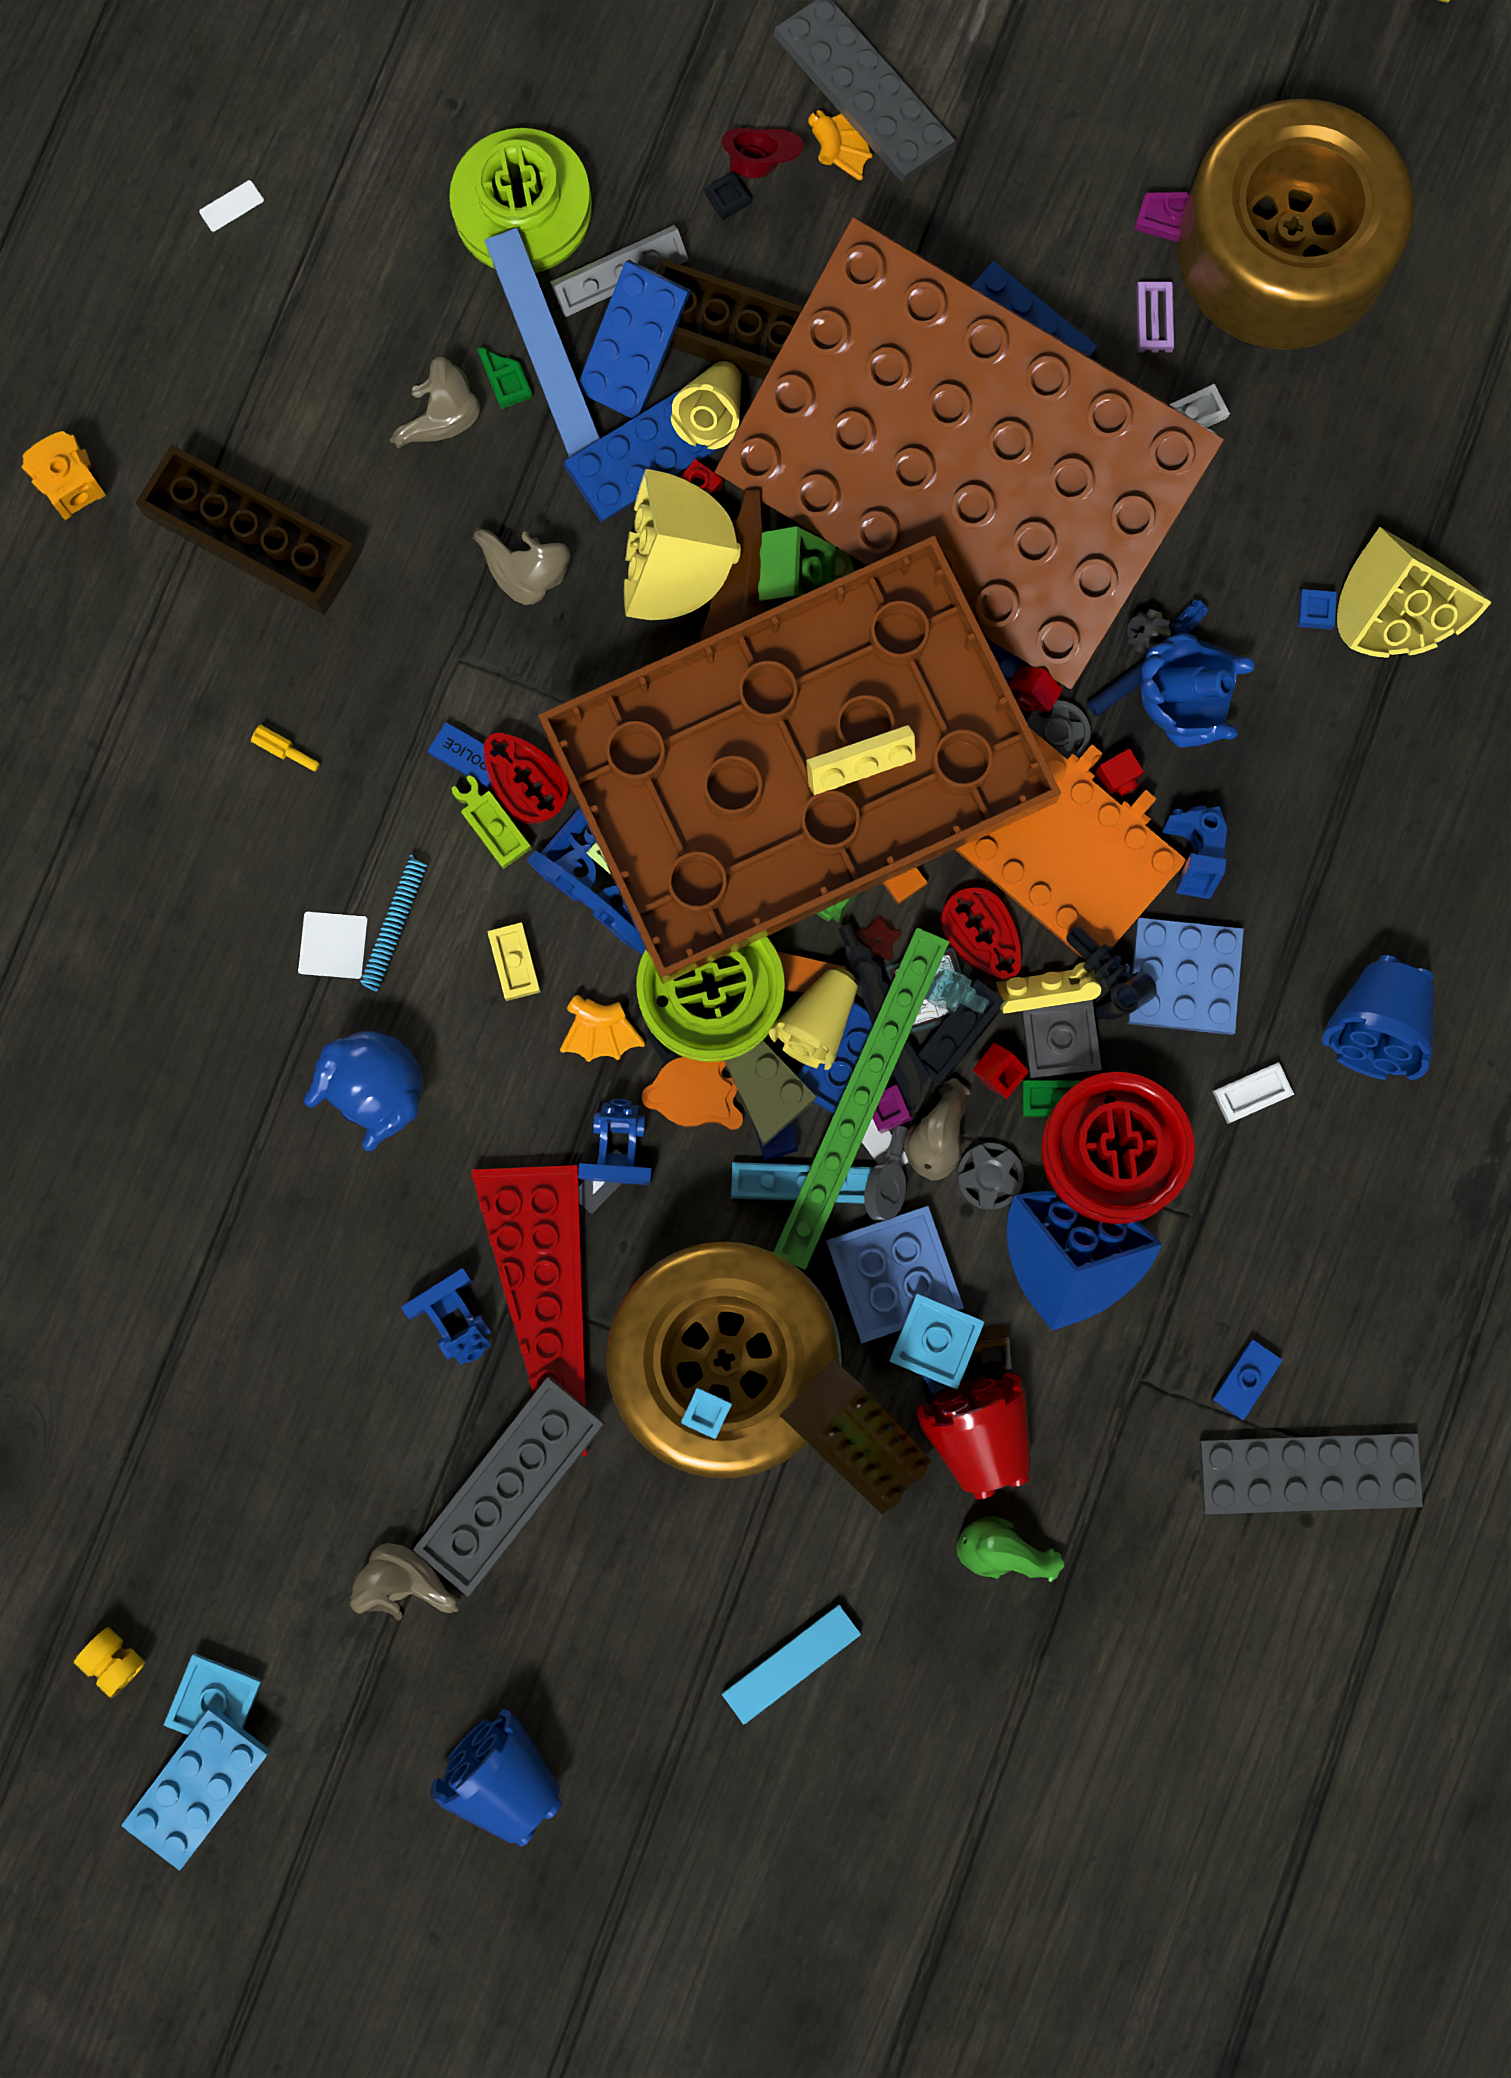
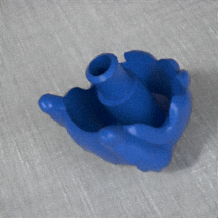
(1190, 689)
(370, 1082)

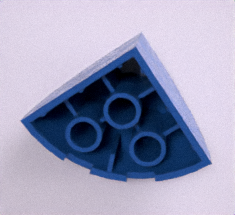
(1071, 1262)

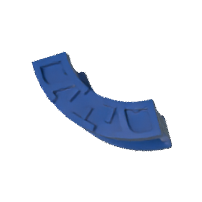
(560, 870)

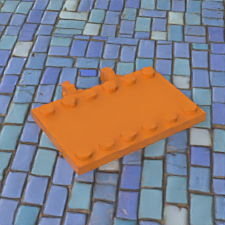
(1080, 857)

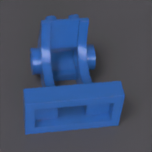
(1208, 865)
(622, 1118)
(442, 1301)

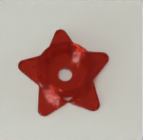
(879, 930)

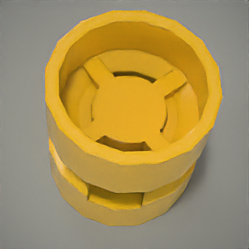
(109, 1662)

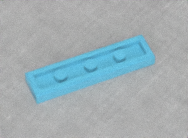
(785, 1182)
(791, 1664)

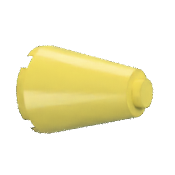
(709, 407)
(817, 1019)

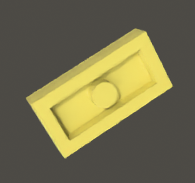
(513, 961)

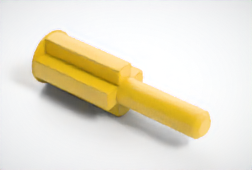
(281, 747)

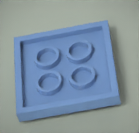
(1193, 974)
(887, 1267)

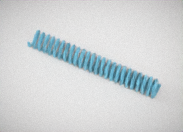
(388, 923)

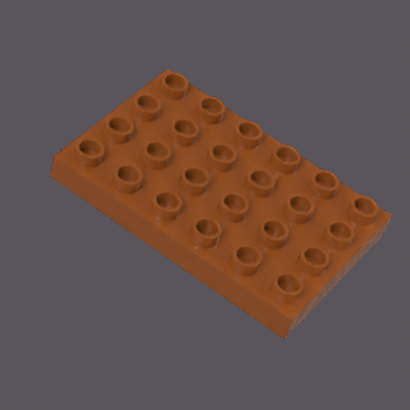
(952, 418)
(703, 756)

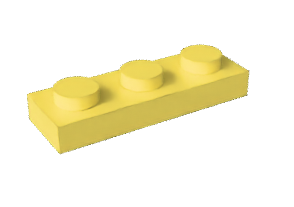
(861, 760)

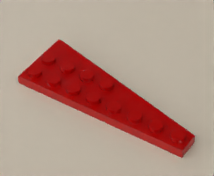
(537, 1249)

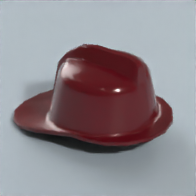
(760, 150)

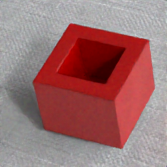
(712, 483)
(1034, 689)
(1120, 774)
(1000, 1070)

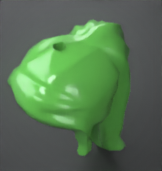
(994, 1549)

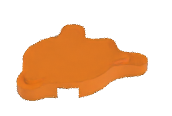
(694, 1094)

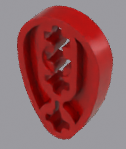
(542, 770)
(996, 919)

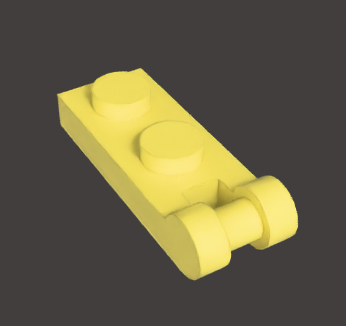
(1049, 989)

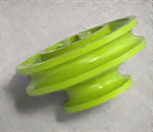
(552, 220)
(727, 1036)

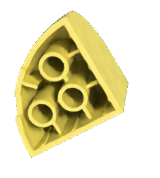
(678, 549)
(1403, 600)

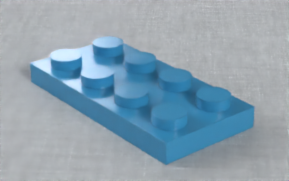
(195, 1788)

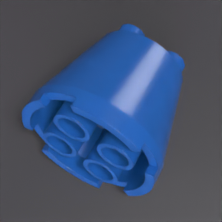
(1385, 1021)
(499, 1781)

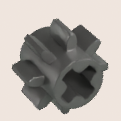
(1147, 630)

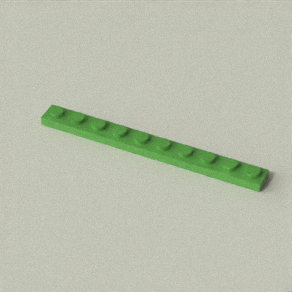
(861, 1098)

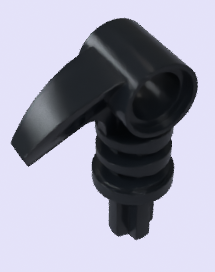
(1117, 977)

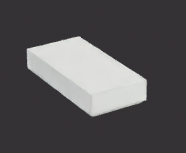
(1253, 1093)

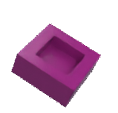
(891, 1110)

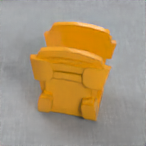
(62, 473)

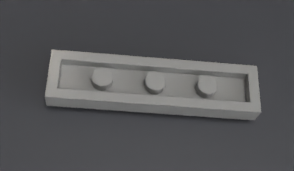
(600, 278)

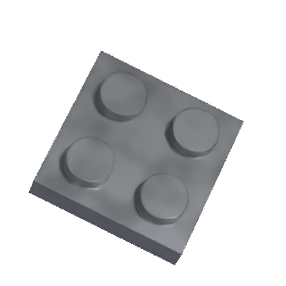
(1061, 1040)

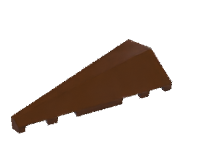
(739, 595)

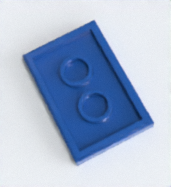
(830, 1084)

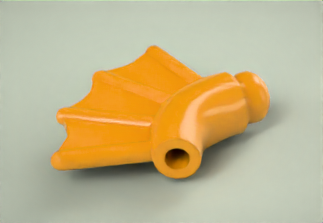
(840, 143)
(599, 1030)

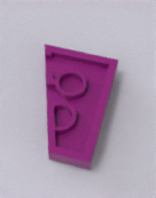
(1162, 214)

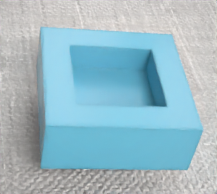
(706, 1413)

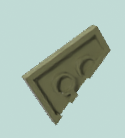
(769, 1090)

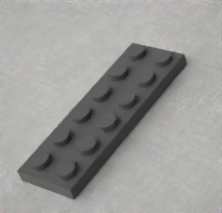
(864, 88)
(1310, 1473)
(509, 1486)

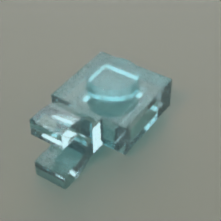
(953, 988)

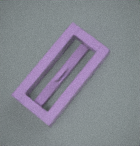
(1155, 344)

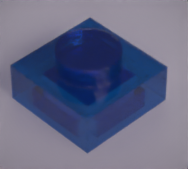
(780, 1145)

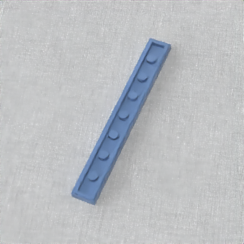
(542, 341)

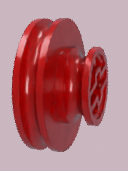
(1141, 1125)

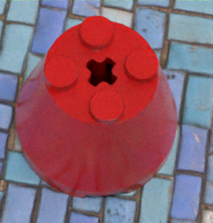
(981, 1433)

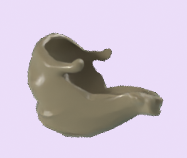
(449, 407)
(524, 573)
(936, 1142)
(393, 1575)

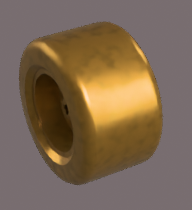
(1268, 288)
(696, 1288)

